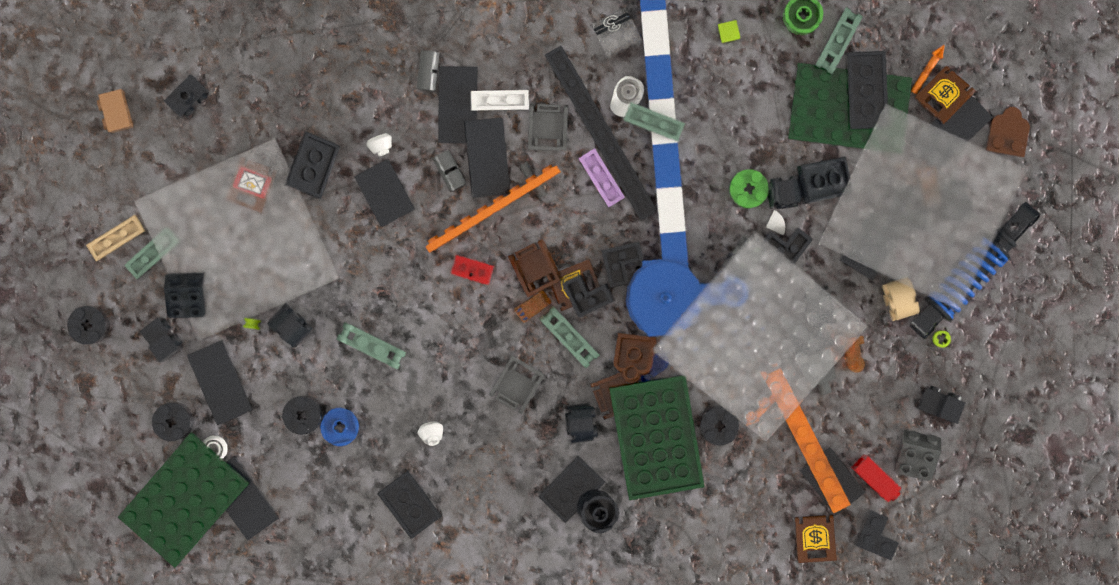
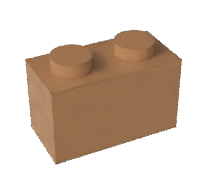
(115, 111)

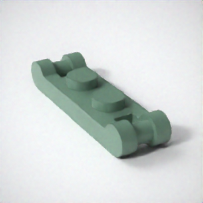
(839, 40)
(569, 337)
(371, 345)

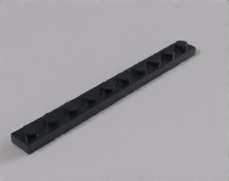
(601, 133)

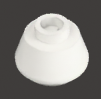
(380, 144)
(431, 433)
(217, 444)

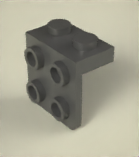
(918, 455)

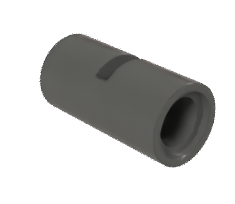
(427, 70)
(449, 171)

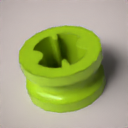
(252, 323)
(947, 336)

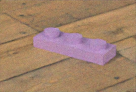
(601, 178)

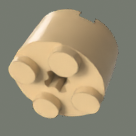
(900, 299)

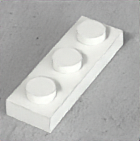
(499, 100)

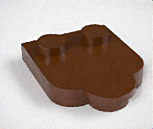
(1008, 133)
(634, 356)

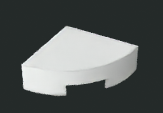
(776, 223)

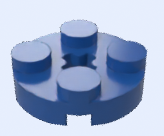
(330, 421)

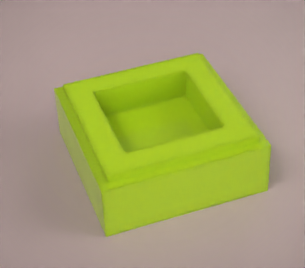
(728, 31)

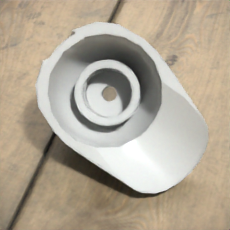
(621, 99)

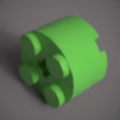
(795, 22)
(740, 181)

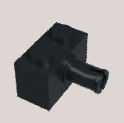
(187, 96)

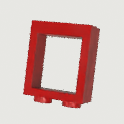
(464, 266)
(876, 478)

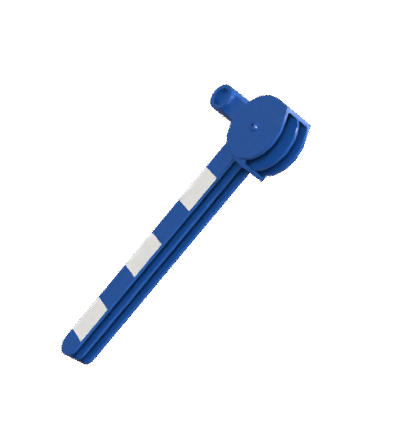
(665, 286)

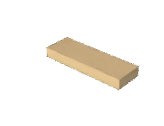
(115, 238)

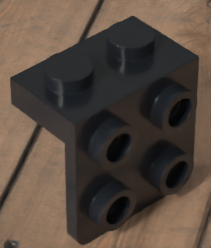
(184, 295)

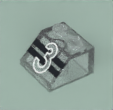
(616, 33)

